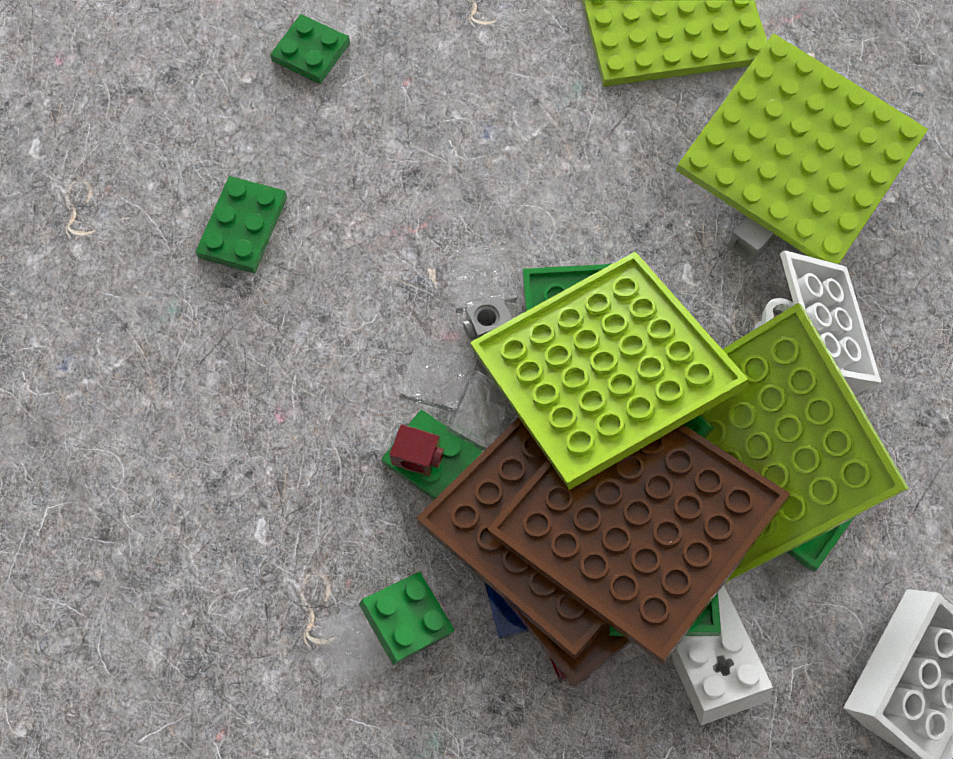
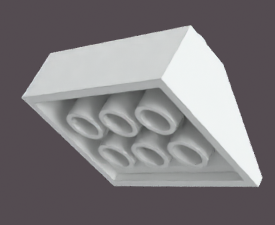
(832, 307)
(909, 679)

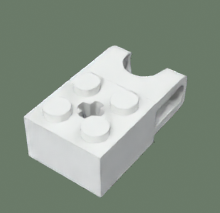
(731, 652)

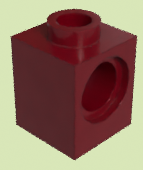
(416, 450)

